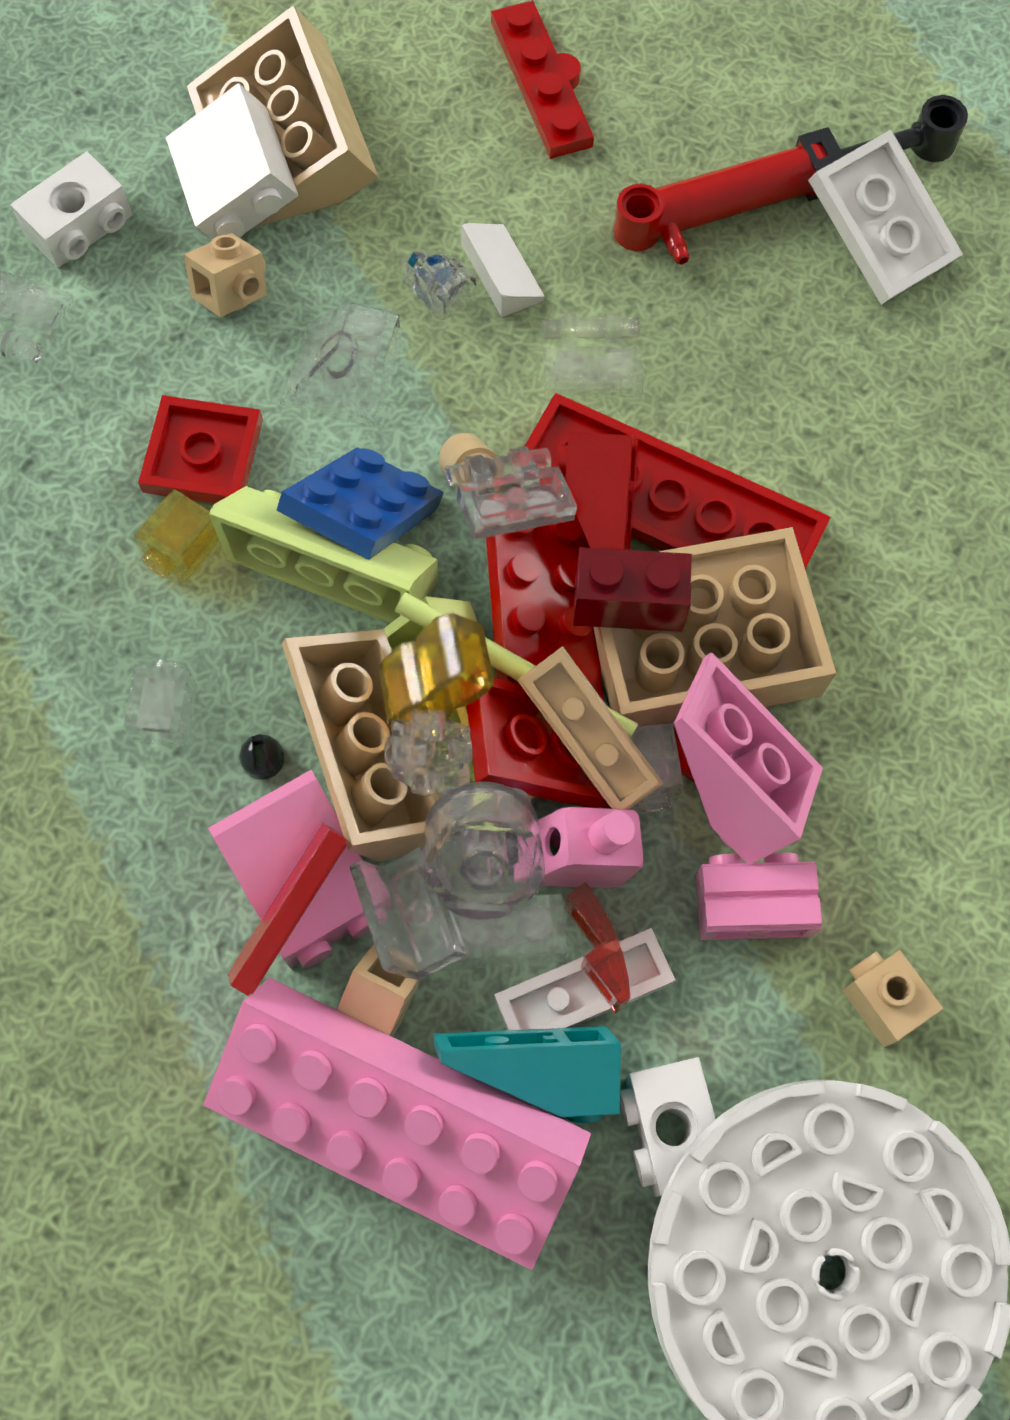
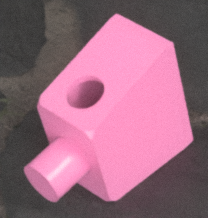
(593, 847)

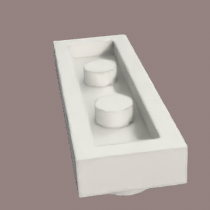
(568, 996)

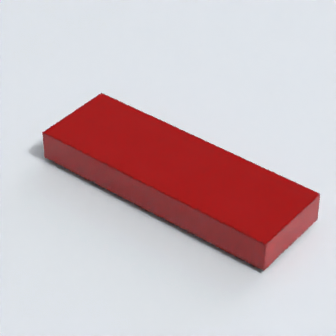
(286, 909)

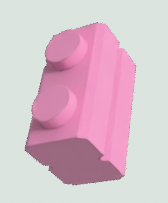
(758, 898)

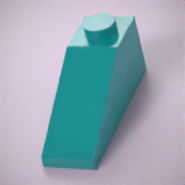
(553, 1068)

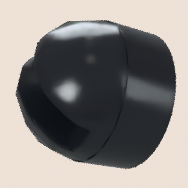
(272, 754)

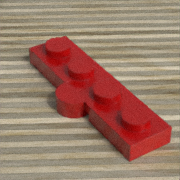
(543, 79)

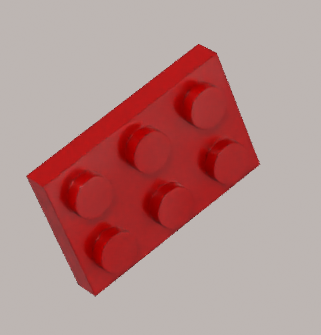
(523, 751)

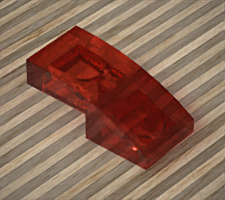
(606, 962)

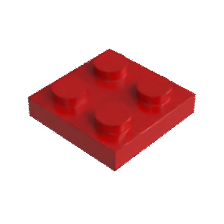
(200, 449)

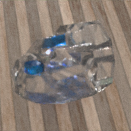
(438, 282)

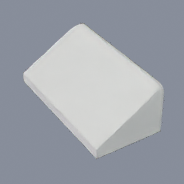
(500, 267)

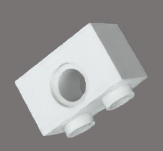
(72, 209)
(662, 1089)

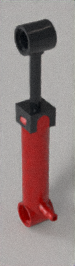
(651, 213)

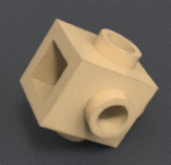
(226, 274)

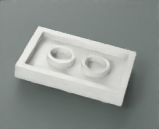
(885, 216)

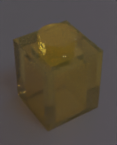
(177, 537)

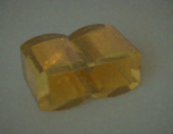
(438, 670)

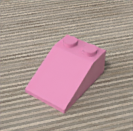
(744, 764)

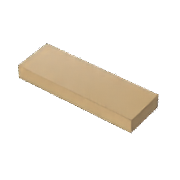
(590, 731)

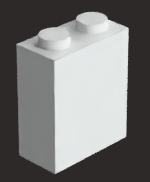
(231, 165)

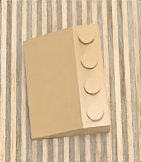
(299, 84)
(746, 609)

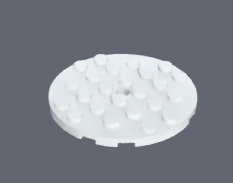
(815, 1177)

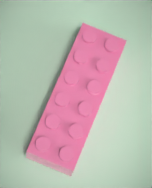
(397, 1121)

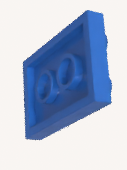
(360, 501)

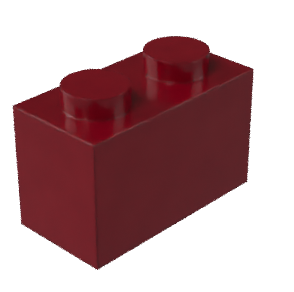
(632, 589)

